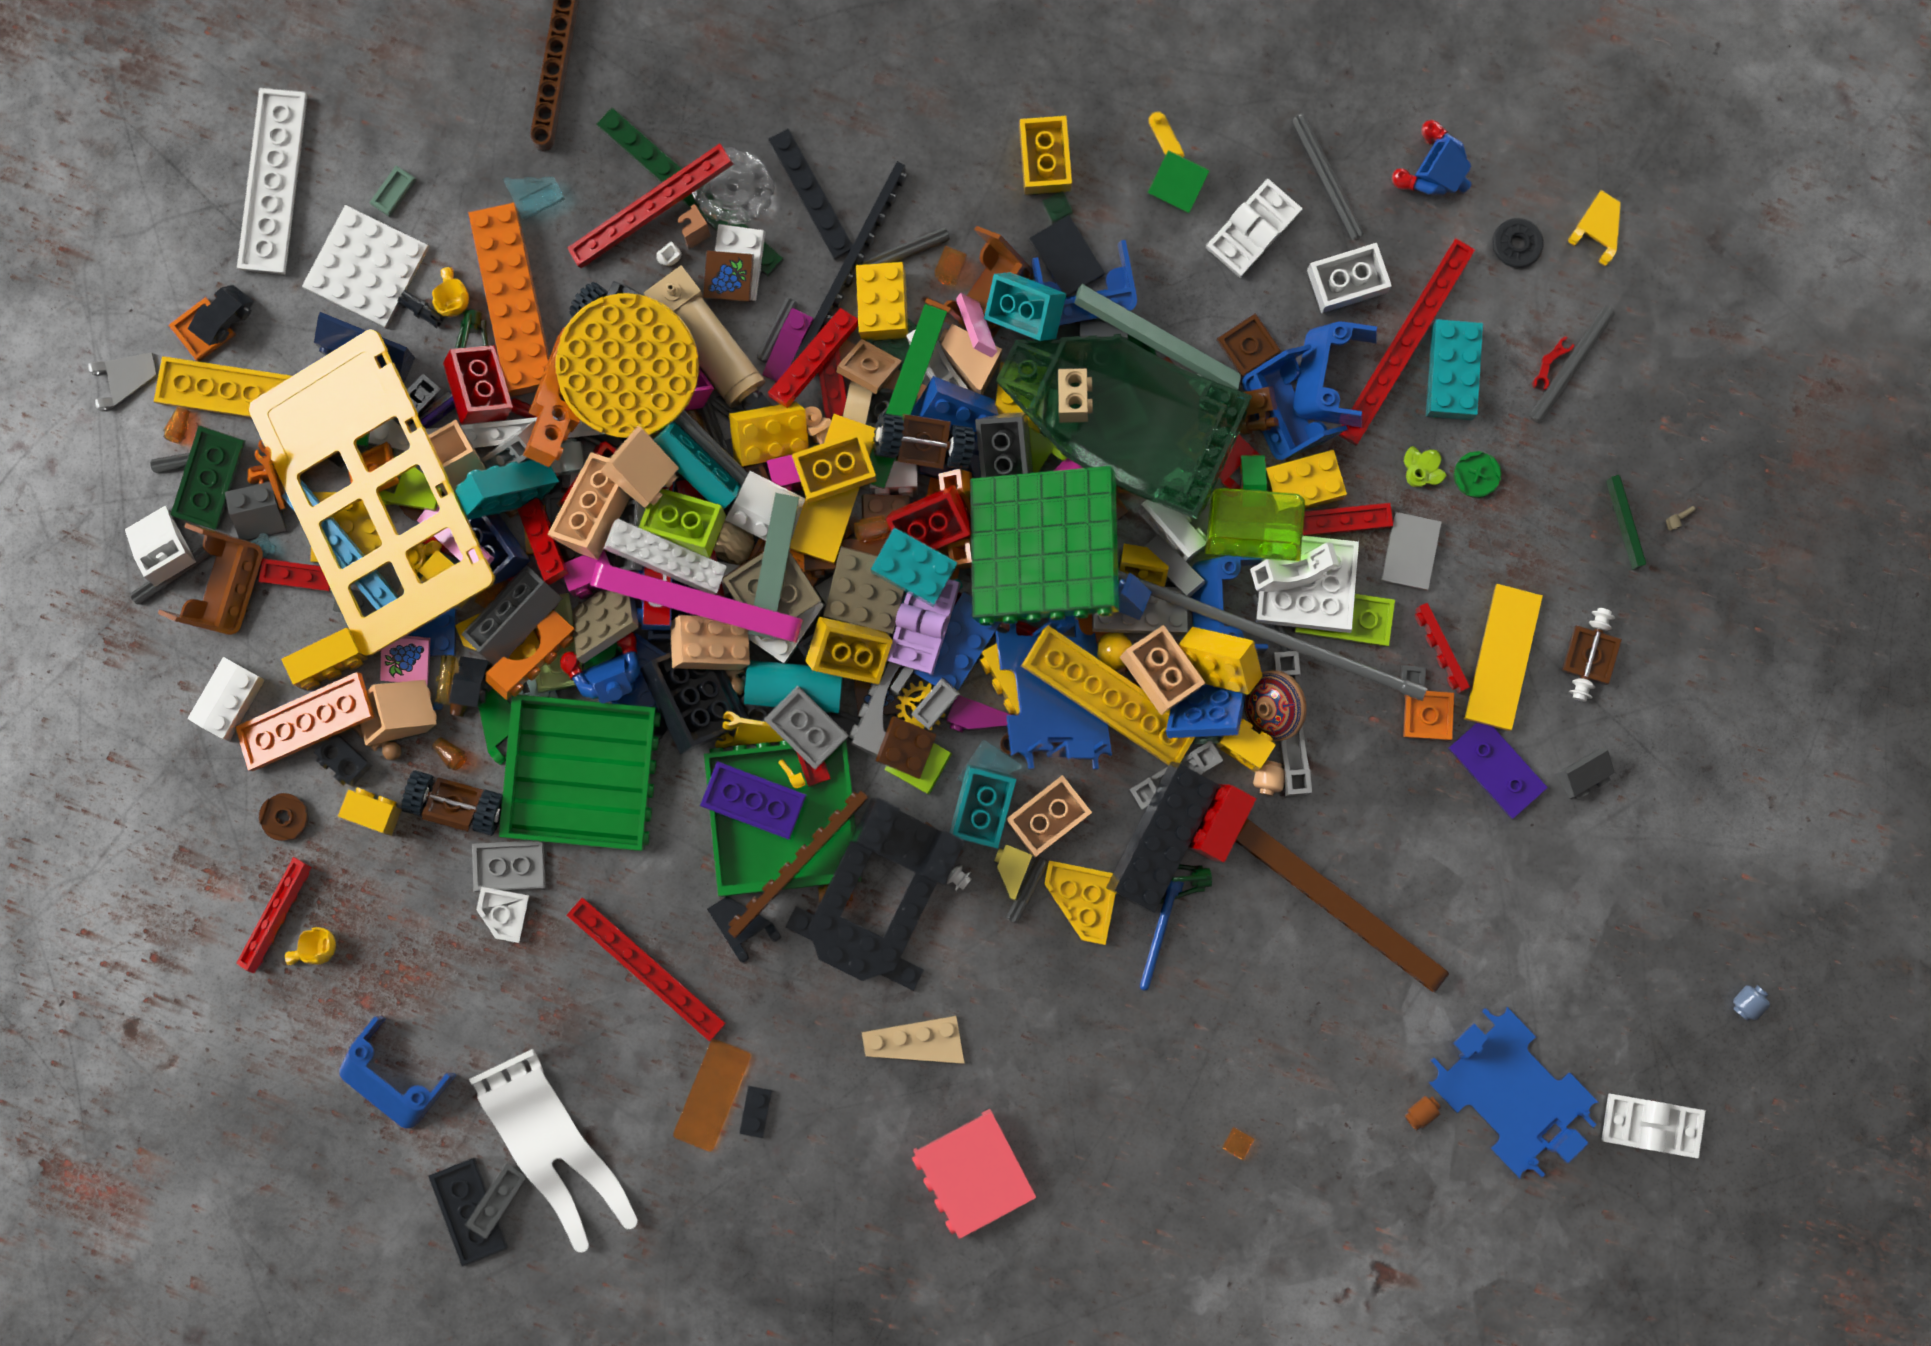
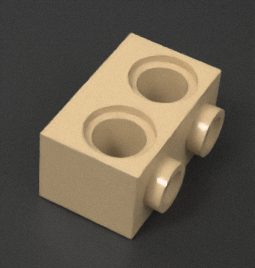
(1074, 395)

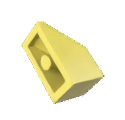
(1012, 868)

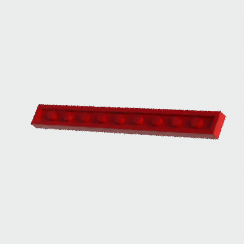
(1409, 337)

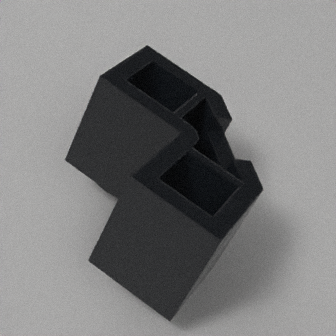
(213, 321)
(470, 682)

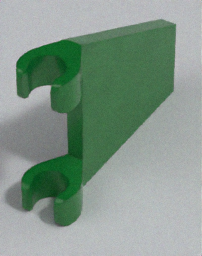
(495, 723)

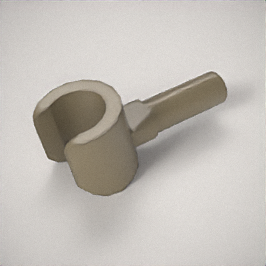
(1674, 521)

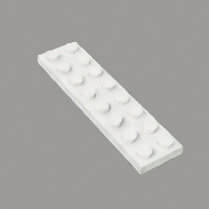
(272, 181)

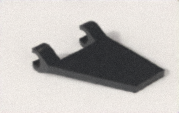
(725, 911)

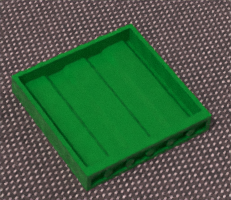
(579, 772)

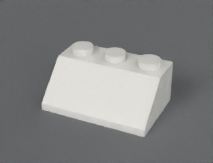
(754, 505)
(1174, 529)
(226, 699)

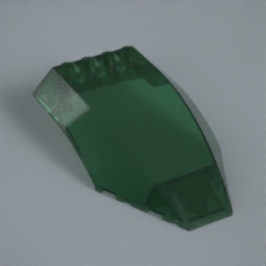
(1148, 419)

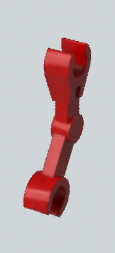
(1547, 359)

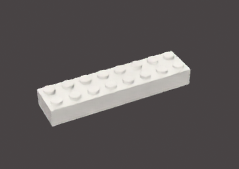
(665, 557)

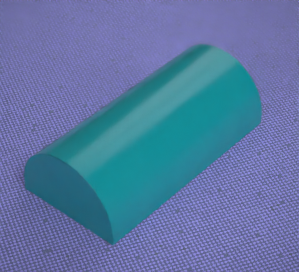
(697, 465)
(772, 681)

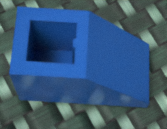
(1133, 597)

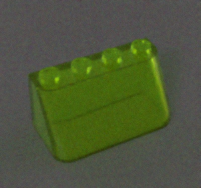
(1255, 524)

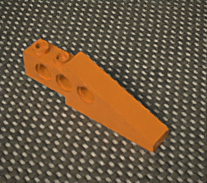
(546, 406)

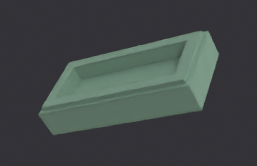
(392, 191)

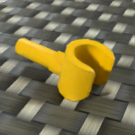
(796, 780)

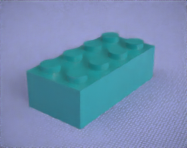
(1454, 369)
(504, 487)

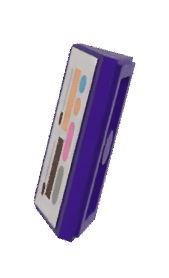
(437, 410)

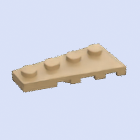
(925, 1041)

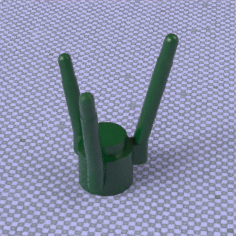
(471, 323)
(1200, 878)

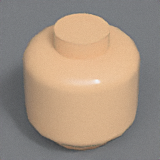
(1270, 778)

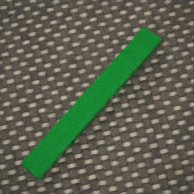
(911, 379)

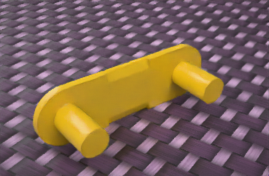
(1164, 134)

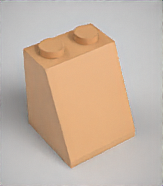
(970, 364)
(455, 453)
(641, 468)
(399, 711)

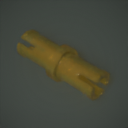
(445, 679)

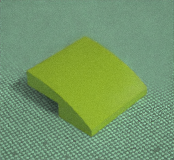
(933, 768)

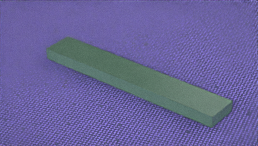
(776, 554)

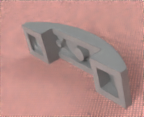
(1198, 760)

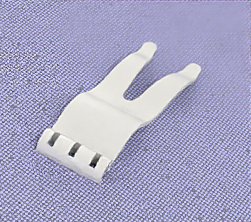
(539, 1133)

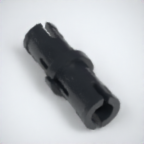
(420, 309)

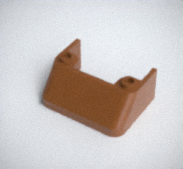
(996, 257)
(228, 585)

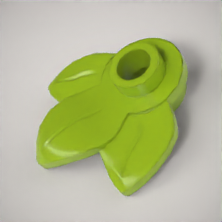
(1425, 465)

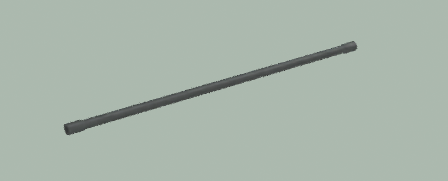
(1404, 686)

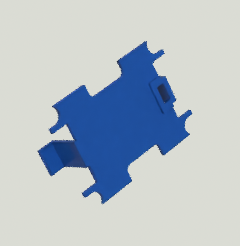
(1046, 713)
(1514, 1093)

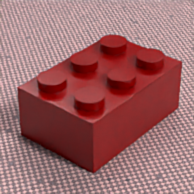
(477, 385)
(933, 519)
(1222, 823)

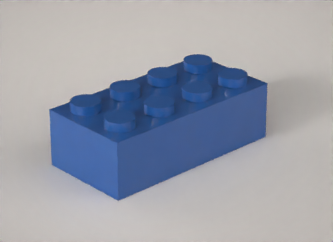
(961, 645)

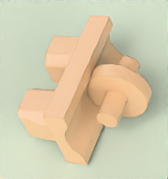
(816, 424)

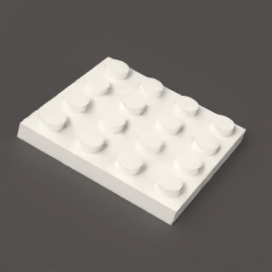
(365, 266)
(1320, 604)

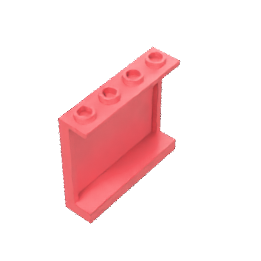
(973, 1175)

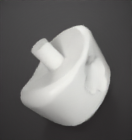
(669, 254)

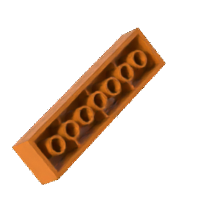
(510, 297)

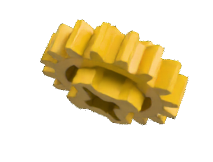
(907, 701)

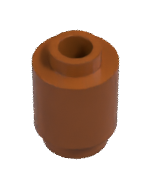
(1423, 1112)

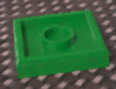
(1178, 181)

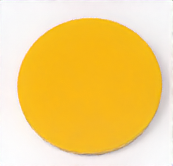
(627, 364)

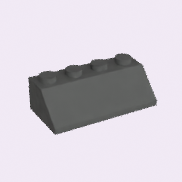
(1004, 445)
(512, 616)

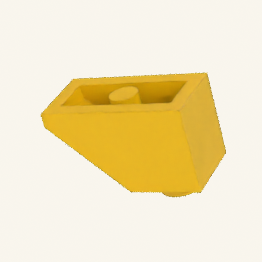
(1143, 564)

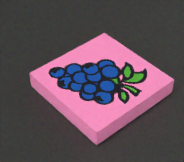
(406, 660)

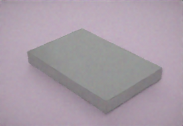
(1411, 551)
(806, 727)
(509, 865)

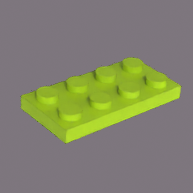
(1369, 625)

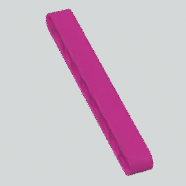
(696, 602)

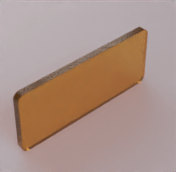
(712, 1095)

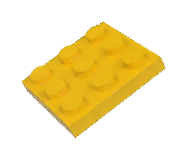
(357, 525)

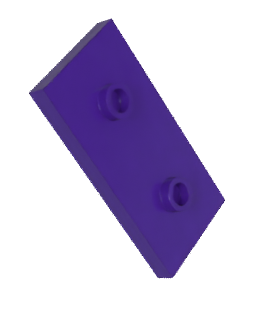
(1497, 768)
(753, 800)

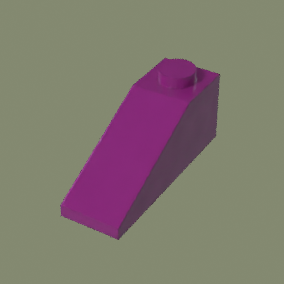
(787, 344)
(974, 716)

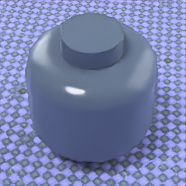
(1751, 1002)

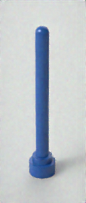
(1172, 891)

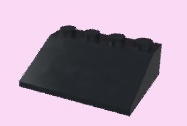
(691, 701)

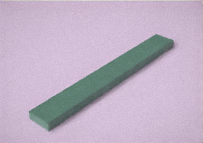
(1156, 337)

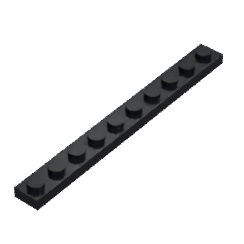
(855, 257)

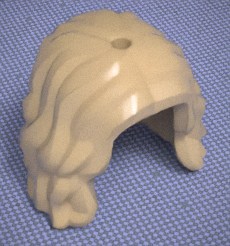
(734, 544)

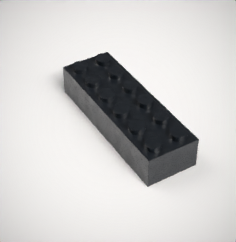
(1162, 836)

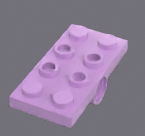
(922, 630)

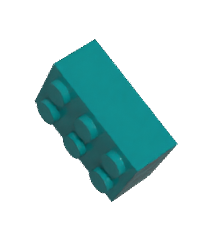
(1025, 306)
(913, 567)
(982, 806)

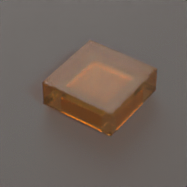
(1237, 1143)

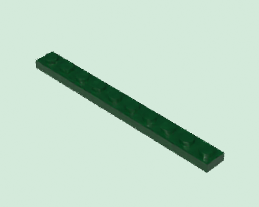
(662, 168)

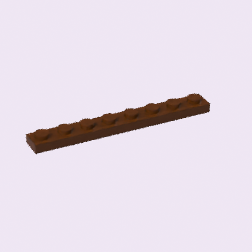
(789, 870)

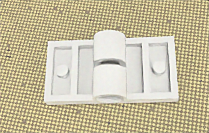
(1253, 228)
(1653, 1125)

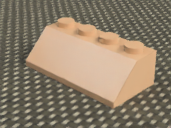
(589, 510)

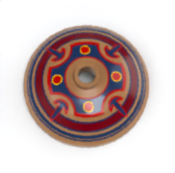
(1284, 706)

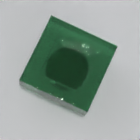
(1057, 207)

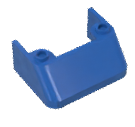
(1119, 289)
(1311, 398)
(1293, 433)
(1211, 593)
(403, 1110)

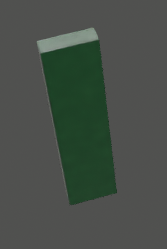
(1626, 522)

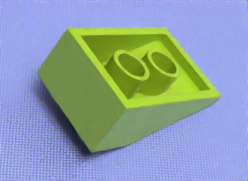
(685, 521)

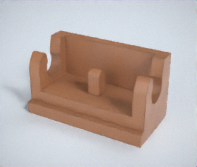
(697, 230)

